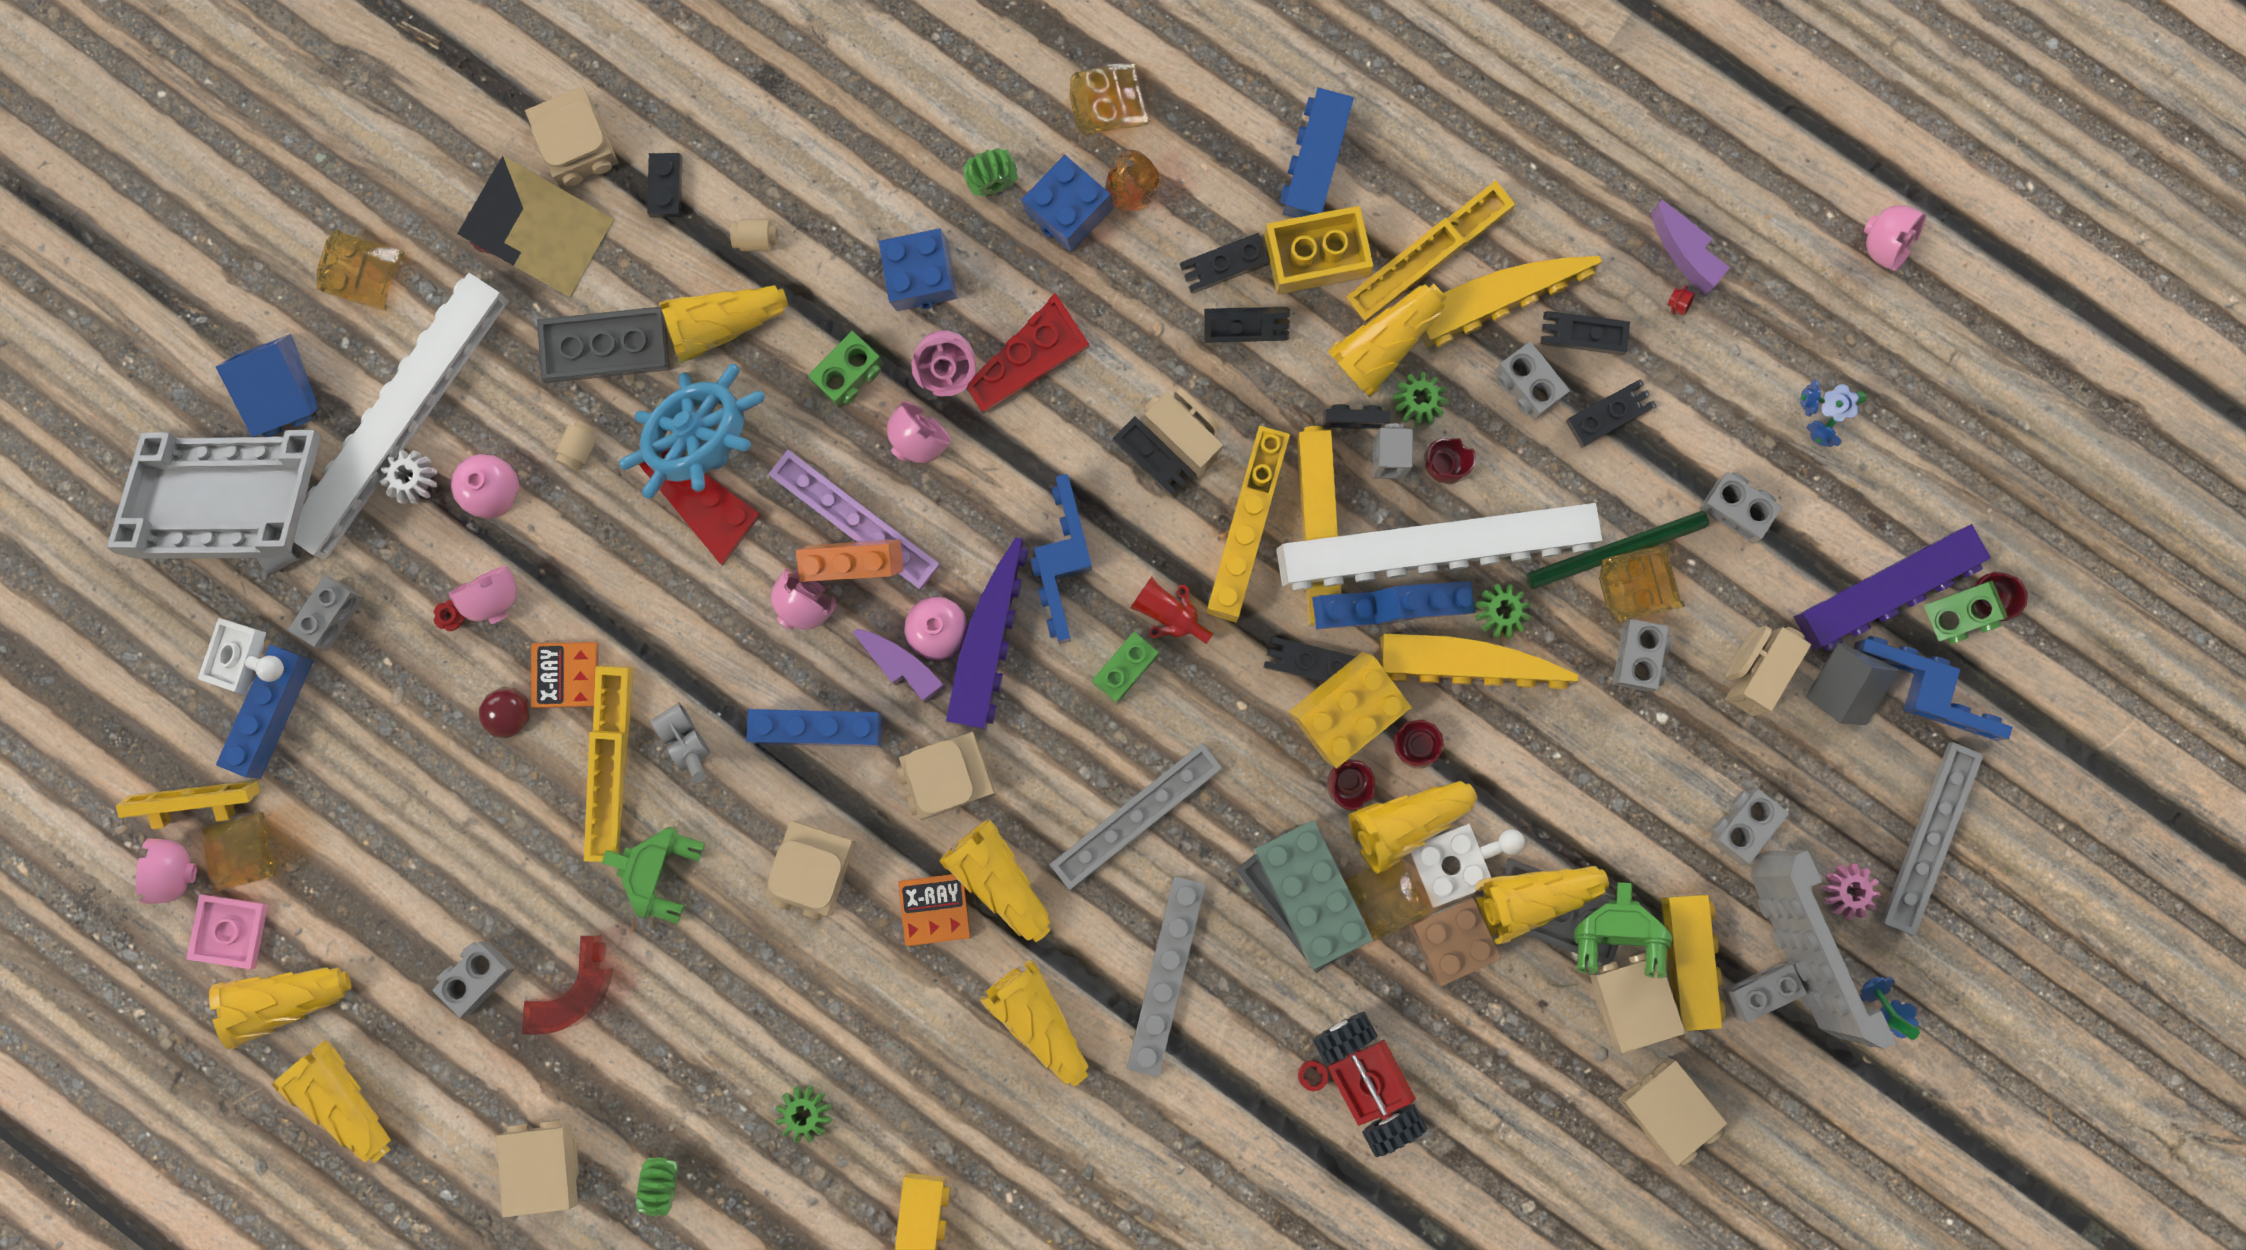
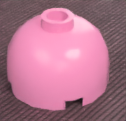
(1893, 234)
(943, 363)
(914, 435)
(484, 486)
(486, 596)
(800, 603)
(936, 628)
(164, 871)

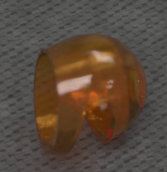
(1135, 185)

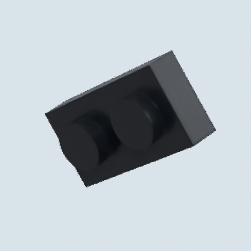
(664, 185)
(1343, 417)

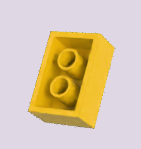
(1318, 250)
(1350, 709)

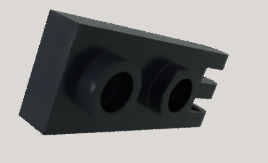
(1226, 262)
(1246, 324)
(1586, 333)
(1609, 414)
(1153, 456)
(1305, 660)

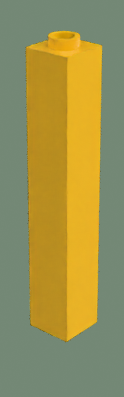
(1317, 497)

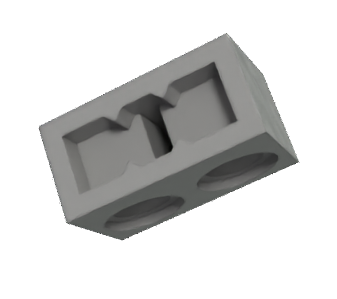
(1539, 376)
(1392, 452)
(1737, 515)
(325, 613)
(1633, 653)
(1754, 832)
(478, 985)
(1764, 992)

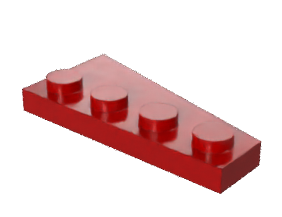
(1033, 352)
(712, 514)

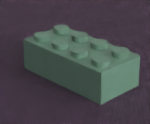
(1312, 894)

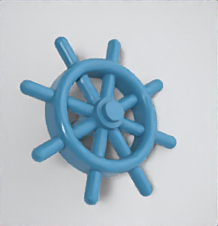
(692, 431)

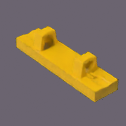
(160, 804)

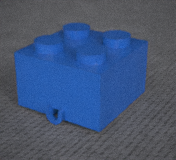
(1067, 203)
(918, 270)

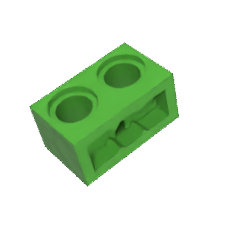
(838, 364)
(1963, 605)
(1125, 668)

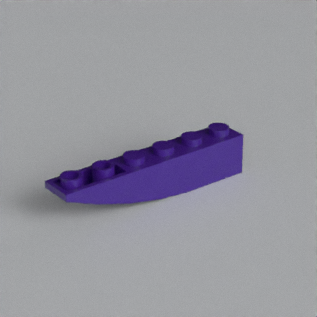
(985, 645)

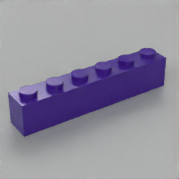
(1892, 587)

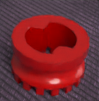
(1320, 1069)

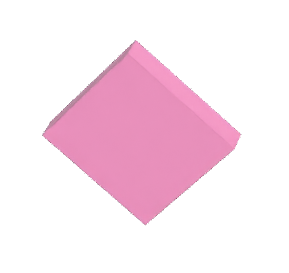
(227, 931)

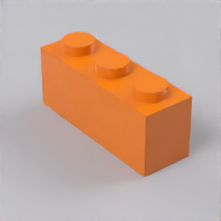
(849, 560)

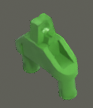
(642, 868)
(1622, 924)

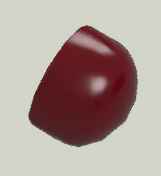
(1449, 460)
(2011, 592)
(504, 712)
(1419, 744)
(1351, 784)

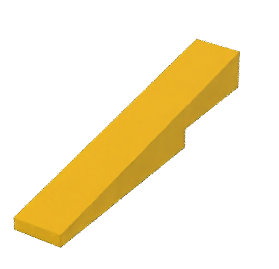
(1431, 250)
(607, 760)

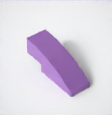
(1687, 247)
(900, 665)

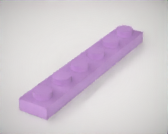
(849, 514)

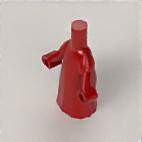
(1177, 617)

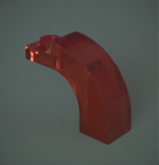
(584, 997)

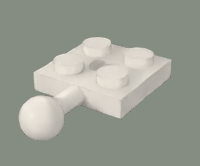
(234, 658)
(1462, 845)

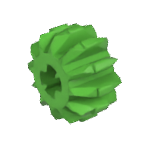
(990, 172)
(1427, 409)
(1493, 602)
(812, 1123)
(656, 1186)

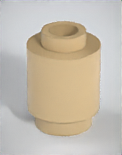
(754, 235)
(576, 445)

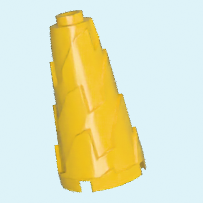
(718, 317)
(1382, 343)
(1405, 823)
(989, 870)
(1535, 898)
(259, 1006)
(1036, 1021)
(333, 1100)

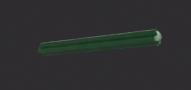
(1627, 545)

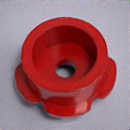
(1681, 300)
(442, 622)

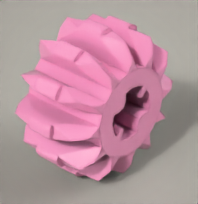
(1844, 902)

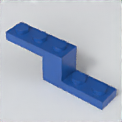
(1061, 559)
(1393, 605)
(1933, 689)

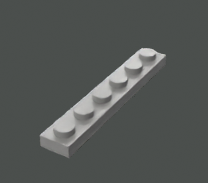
(1135, 816)
(1931, 839)
(1166, 976)

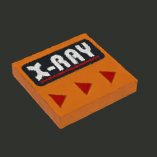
(563, 674)
(933, 910)

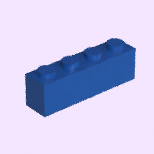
(1318, 153)
(264, 716)
(814, 728)

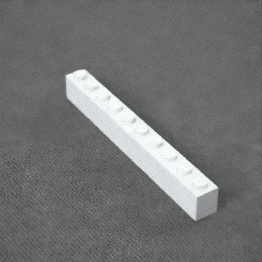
(397, 414)
(1438, 545)

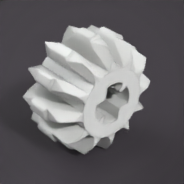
(418, 483)

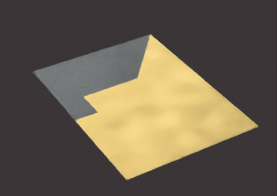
(535, 226)

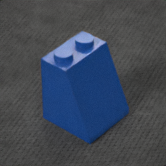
(269, 386)

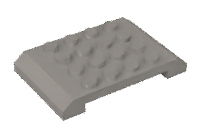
(214, 496)
(1800, 929)

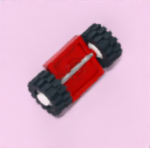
(1371, 1084)

